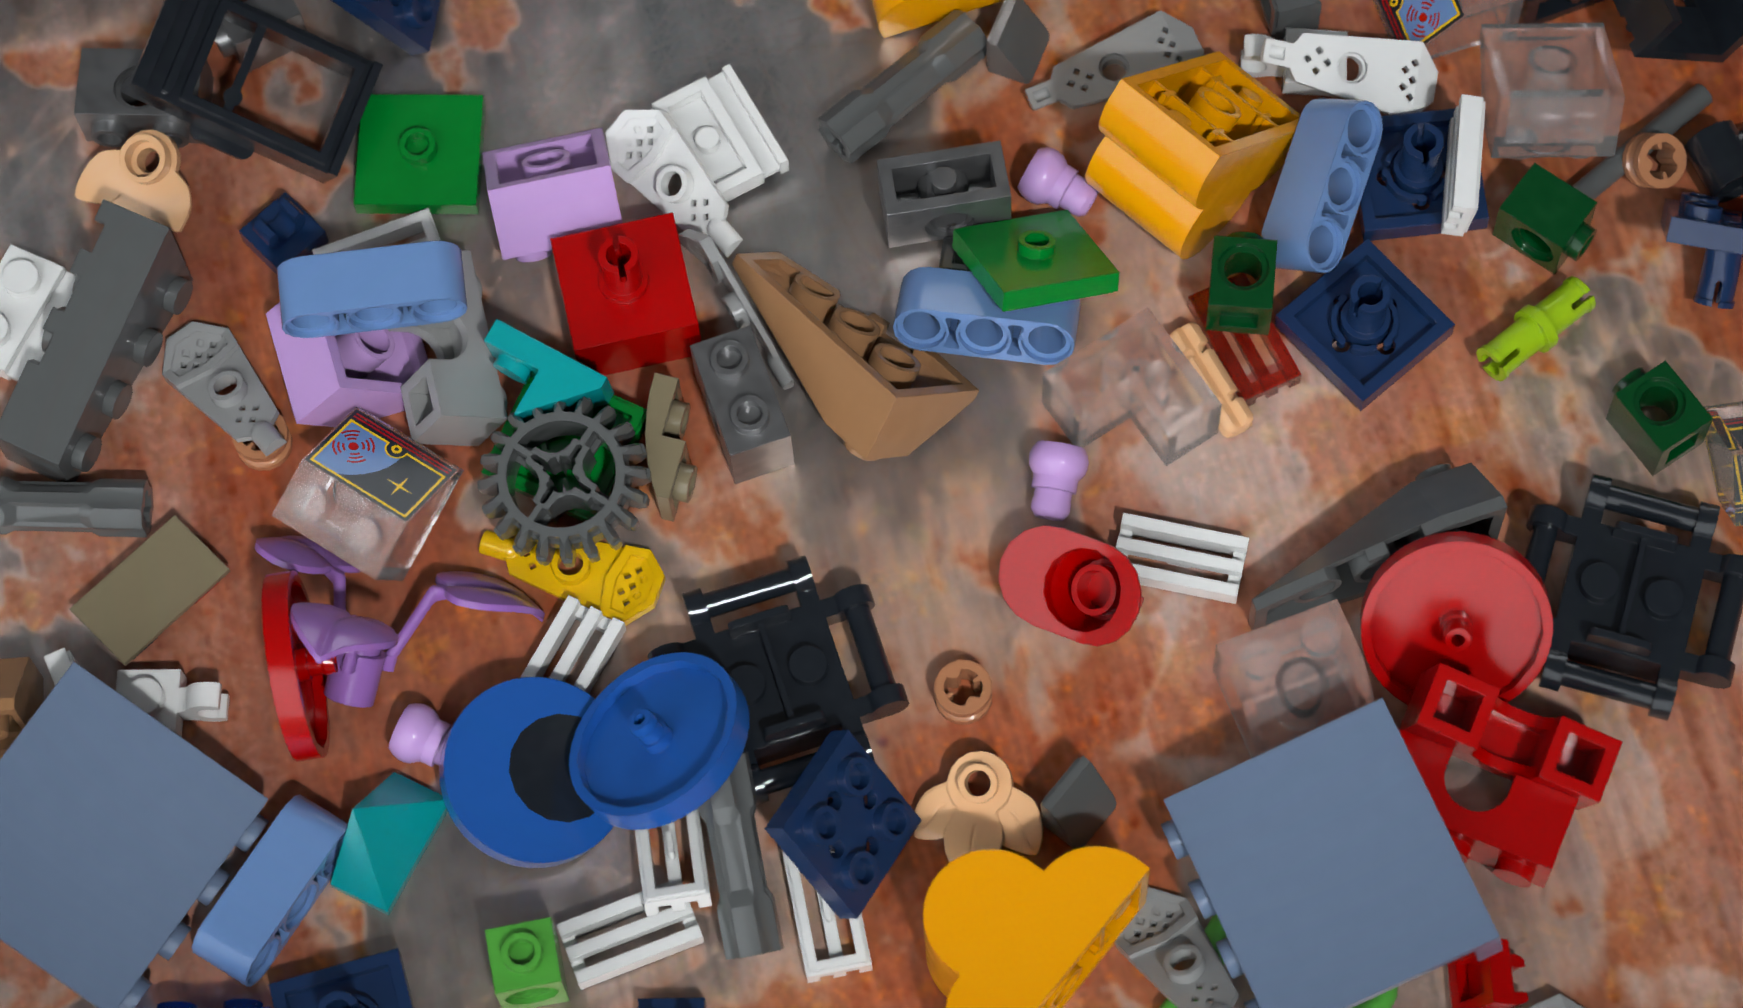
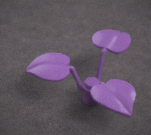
(359, 639)

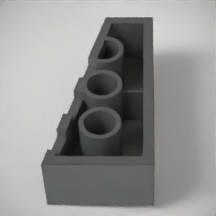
(96, 345)

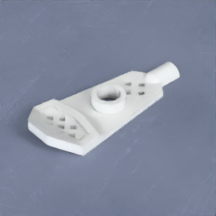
(1379, 67)
(655, 165)

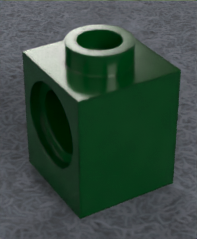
(1546, 219)
(1240, 307)
(1653, 441)

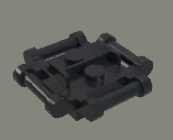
(1635, 597)
(792, 666)

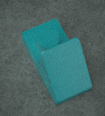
(554, 374)

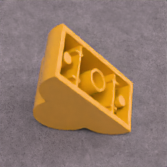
(1189, 147)
(1027, 935)

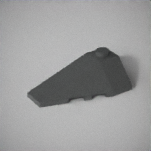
(1434, 503)

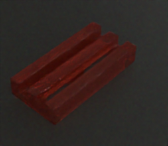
(1266, 383)

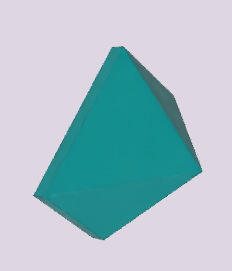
(387, 841)

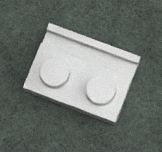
(725, 132)
(27, 295)

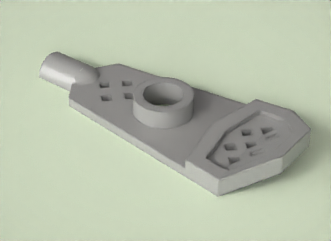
(1131, 48)
(735, 301)
(203, 362)
(1169, 933)

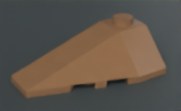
(857, 376)

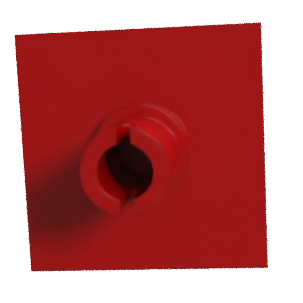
(627, 295)

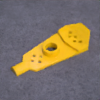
(595, 583)

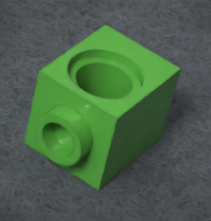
(527, 964)

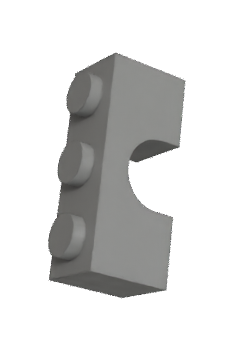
(459, 392)

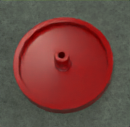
(1458, 605)
(293, 672)

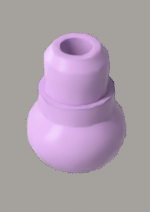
(1056, 183)
(1056, 475)
(419, 735)

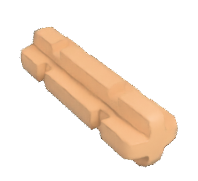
(1235, 413)

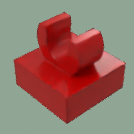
(1487, 981)

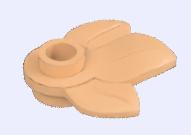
(124, 180)
(980, 822)

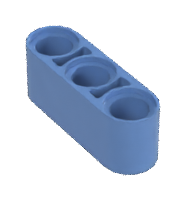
(1322, 183)
(371, 289)
(957, 316)
(272, 891)

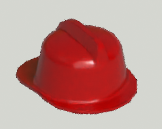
(1070, 585)

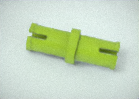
(1536, 328)

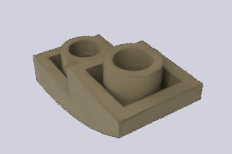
(667, 453)

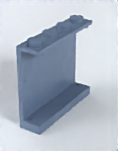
(110, 838)
(1329, 867)

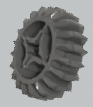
(551, 506)

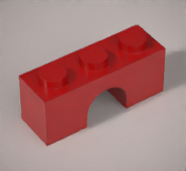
(1506, 740)
(1515, 837)

